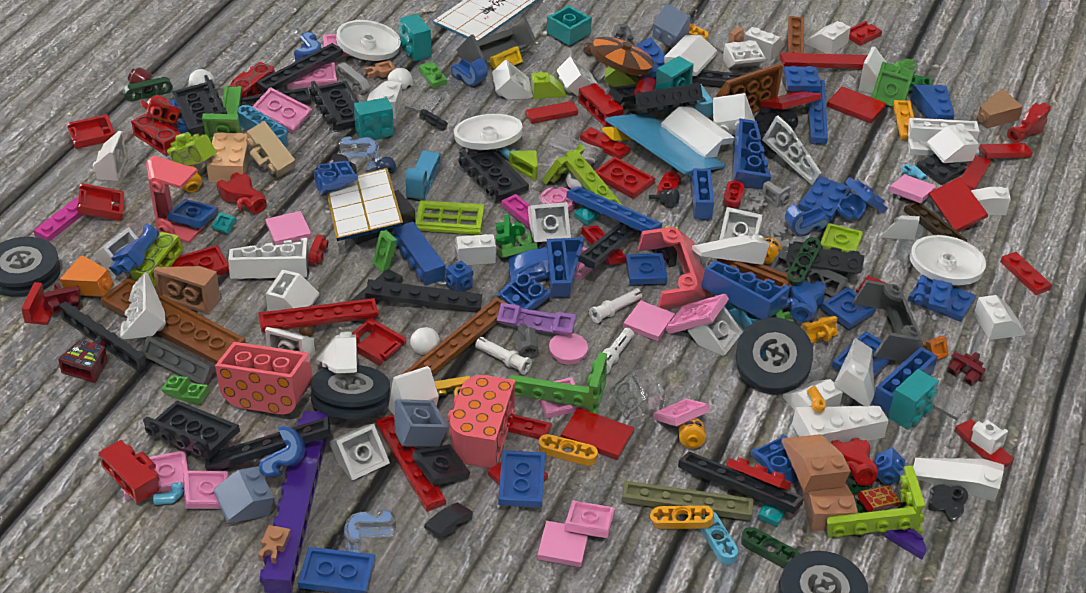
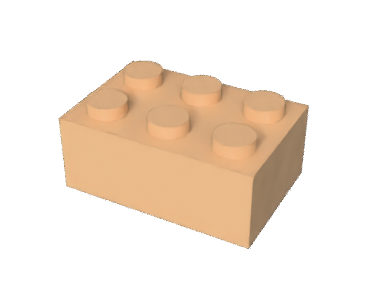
(231, 156)

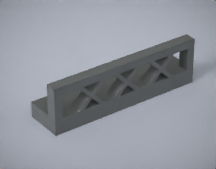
(821, 272)
(179, 359)

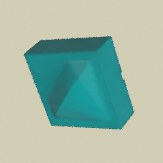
(586, 215)
(224, 223)
(771, 514)

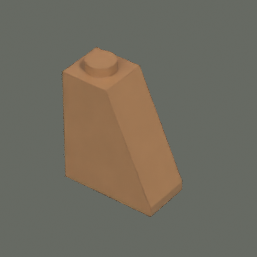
(999, 110)

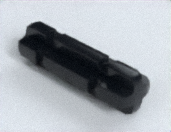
(433, 119)

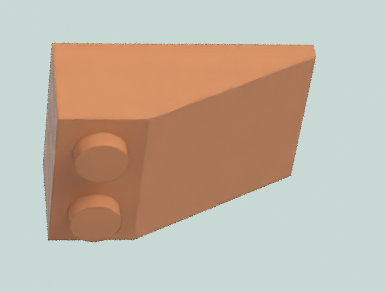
(189, 286)
(816, 462)
(827, 503)

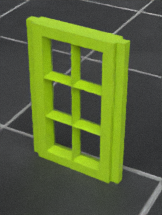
(449, 227)

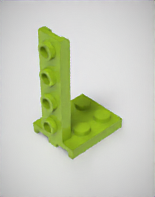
(582, 171)
(885, 520)

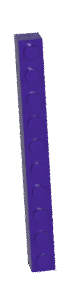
(294, 512)

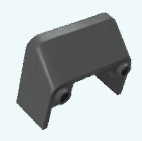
(486, 47)
(891, 298)

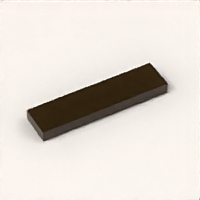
(931, 221)

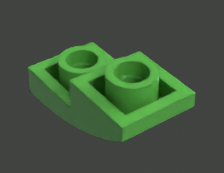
(184, 390)

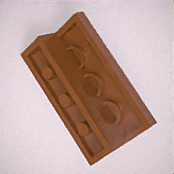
(762, 272)

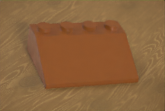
(756, 85)

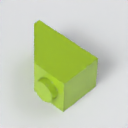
(617, 78)
(546, 86)

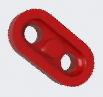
(669, 181)
(733, 194)
(317, 249)

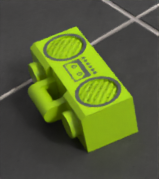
(191, 149)
(160, 254)

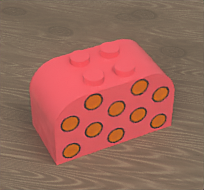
(263, 377)
(481, 419)

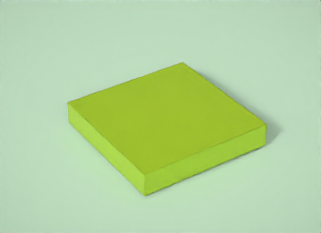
(841, 237)

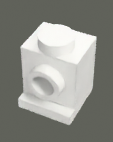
(988, 436)

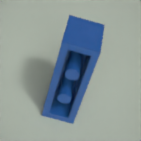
(702, 193)

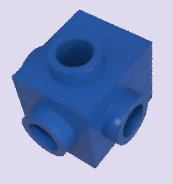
(459, 276)
(890, 466)

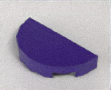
(908, 540)

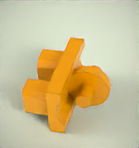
(822, 329)

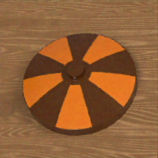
(622, 56)

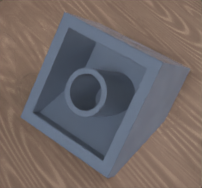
(671, 25)
(418, 423)
(244, 495)

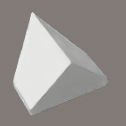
(902, 228)

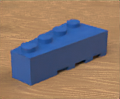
(749, 157)
(745, 290)

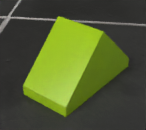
(525, 163)

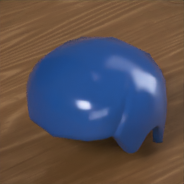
(851, 207)

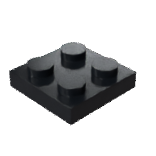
(940, 171)
(441, 464)

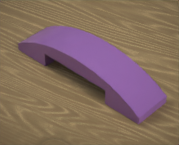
(543, 322)

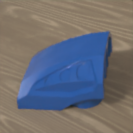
(333, 176)
(531, 261)
(524, 292)
(775, 459)

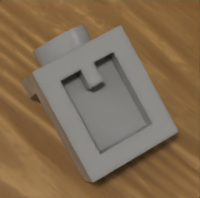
(776, 195)

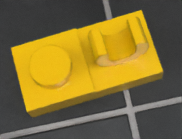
(512, 55)
(445, 386)

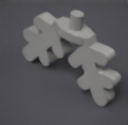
(758, 202)
(776, 233)

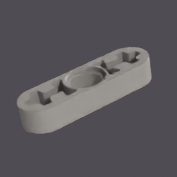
(352, 77)

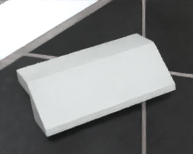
(693, 49)
(922, 130)
(697, 131)

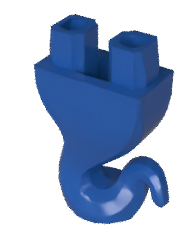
(134, 253)
(805, 300)

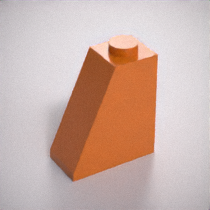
(89, 276)

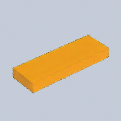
(903, 112)

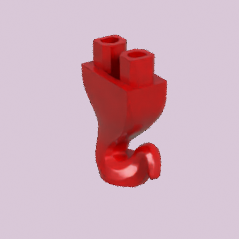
(161, 109)
(1031, 124)
(240, 191)
(858, 460)

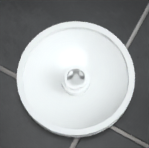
(368, 40)
(488, 131)
(947, 259)

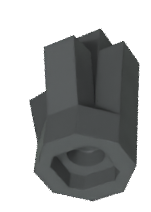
(624, 33)
(526, 341)

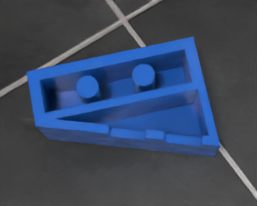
(933, 101)
(563, 264)

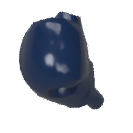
(385, 162)

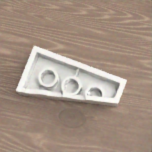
(268, 260)
(841, 422)

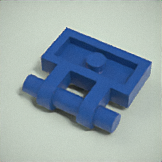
(938, 297)

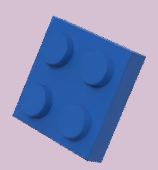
(802, 78)
(867, 194)
(192, 213)
(646, 268)
(845, 311)

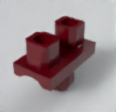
(59, 295)
(968, 364)

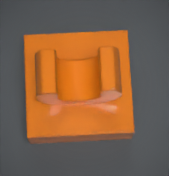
(938, 346)

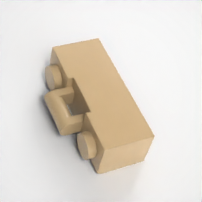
(275, 154)

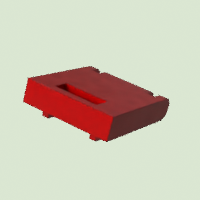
(89, 131)
(97, 201)
(380, 343)

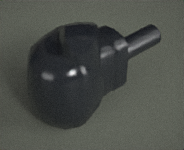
(668, 197)

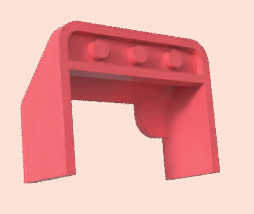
(160, 175)
(688, 283)

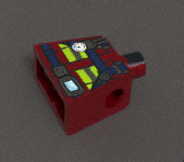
(84, 360)

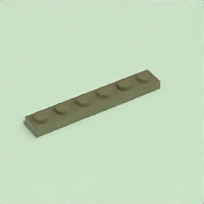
(659, 495)

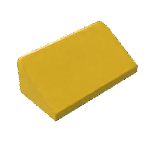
(615, 134)

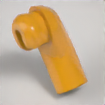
(818, 401)

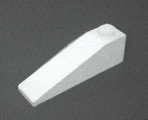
(788, 146)
(993, 199)
(741, 248)
(145, 312)
(340, 354)
(857, 374)
(977, 476)

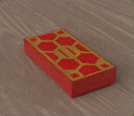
(878, 498)

